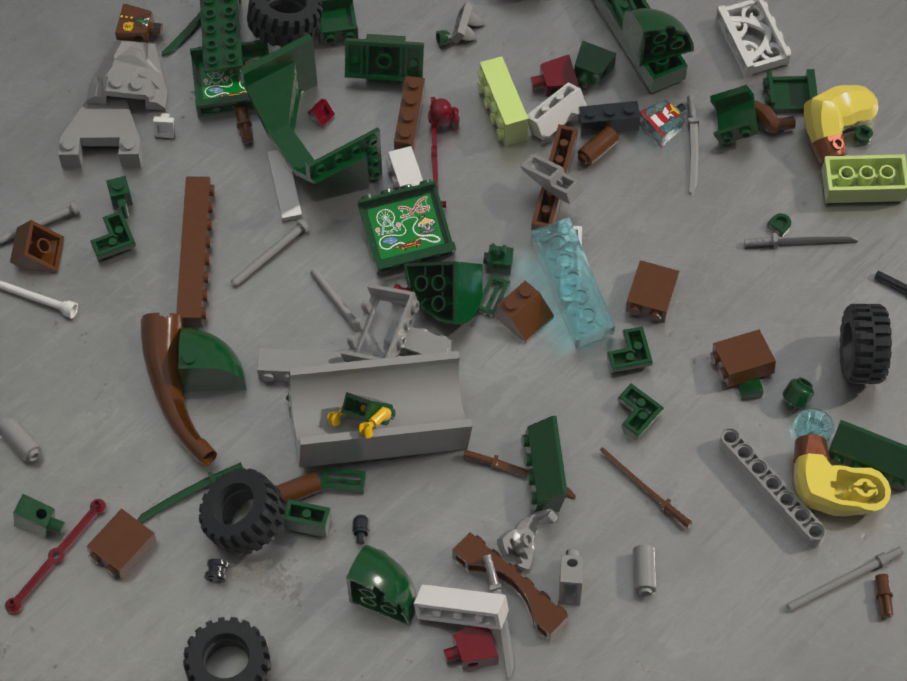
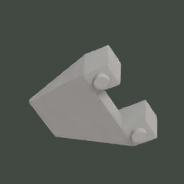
(101, 126)

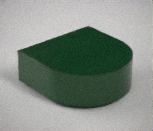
(779, 224)

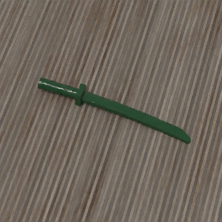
(183, 35)
(211, 479)

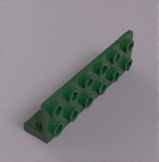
(221, 36)

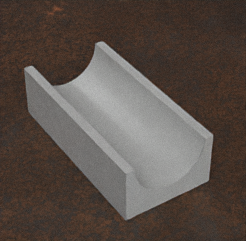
(419, 388)

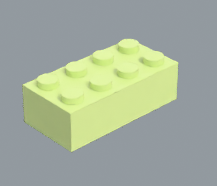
(502, 101)
(865, 178)

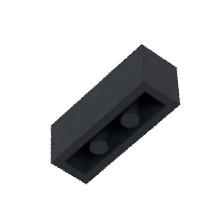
(618, 116)

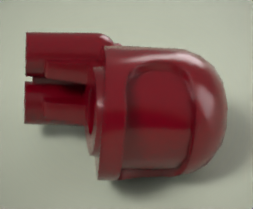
(442, 113)

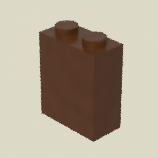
(652, 291)
(743, 358)
(121, 544)

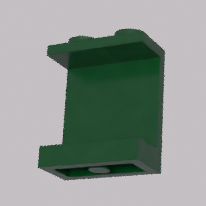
(735, 114)

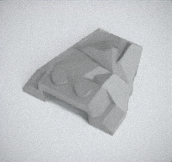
(130, 72)

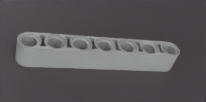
(773, 497)

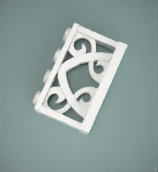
(763, 23)

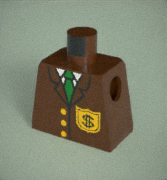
(136, 24)

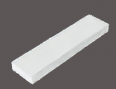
(284, 187)

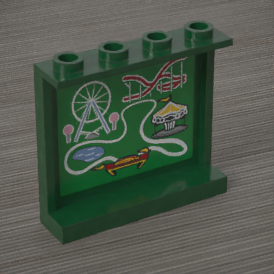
(222, 90)
(405, 226)

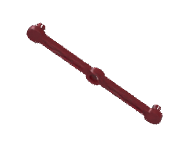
(434, 154)
(14, 605)

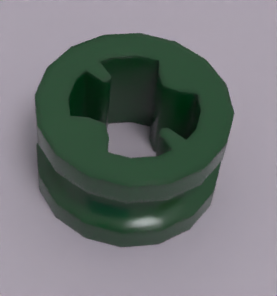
(861, 140)

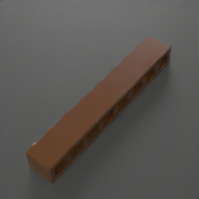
(194, 250)

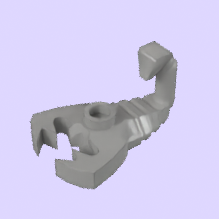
(522, 537)

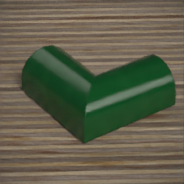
(117, 240)
(634, 355)
(643, 410)

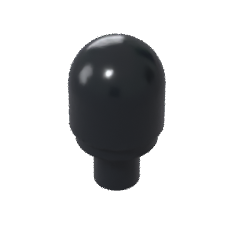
(360, 528)

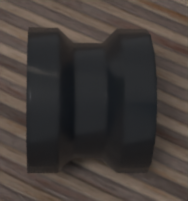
(216, 570)

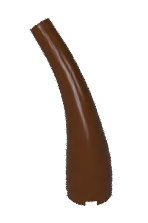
(161, 356)

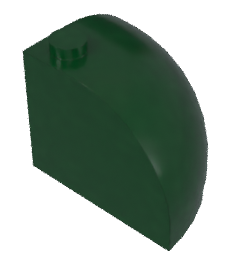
(655, 35)
(446, 289)
(208, 363)
(381, 585)

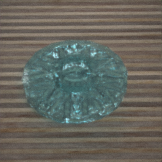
(814, 422)

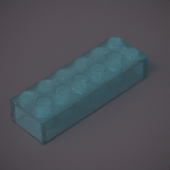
(572, 282)

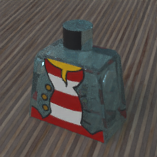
(663, 121)

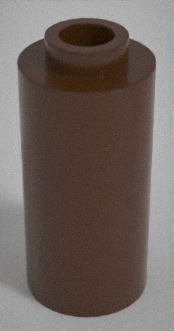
(597, 146)
(300, 487)

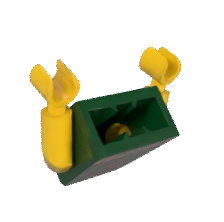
(366, 409)

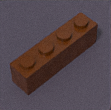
(410, 113)

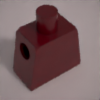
(555, 75)
(473, 648)

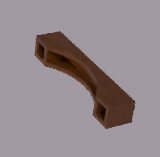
(545, 615)

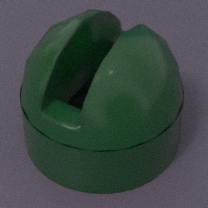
(442, 37)

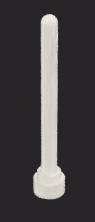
(68, 307)

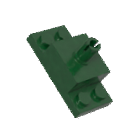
(383, 58)

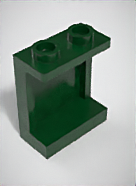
(337, 21)
(789, 93)

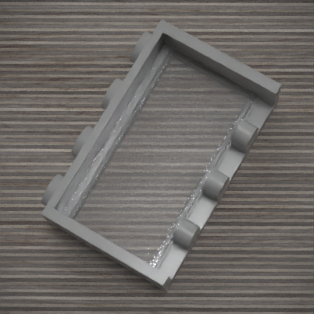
(383, 324)

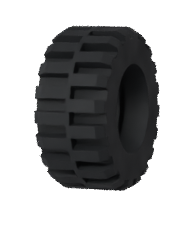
(284, 20)
(865, 343)
(257, 526)
(225, 634)

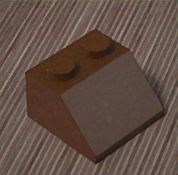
(36, 248)
(524, 311)

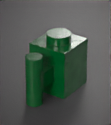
(120, 194)

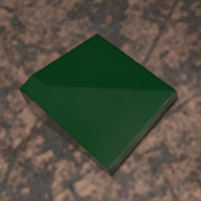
(751, 389)

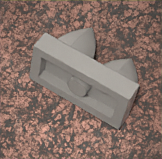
(464, 18)

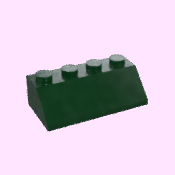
(865, 449)
(544, 465)

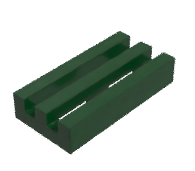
(486, 310)
(359, 484)

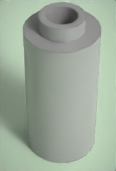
(19, 440)
(644, 570)

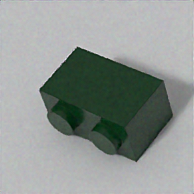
(307, 518)

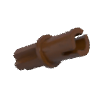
(244, 125)
(884, 595)

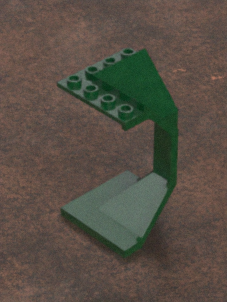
(276, 91)

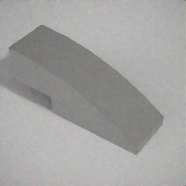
(552, 178)

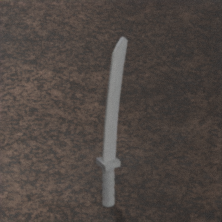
(693, 123)
(796, 239)
(505, 634)

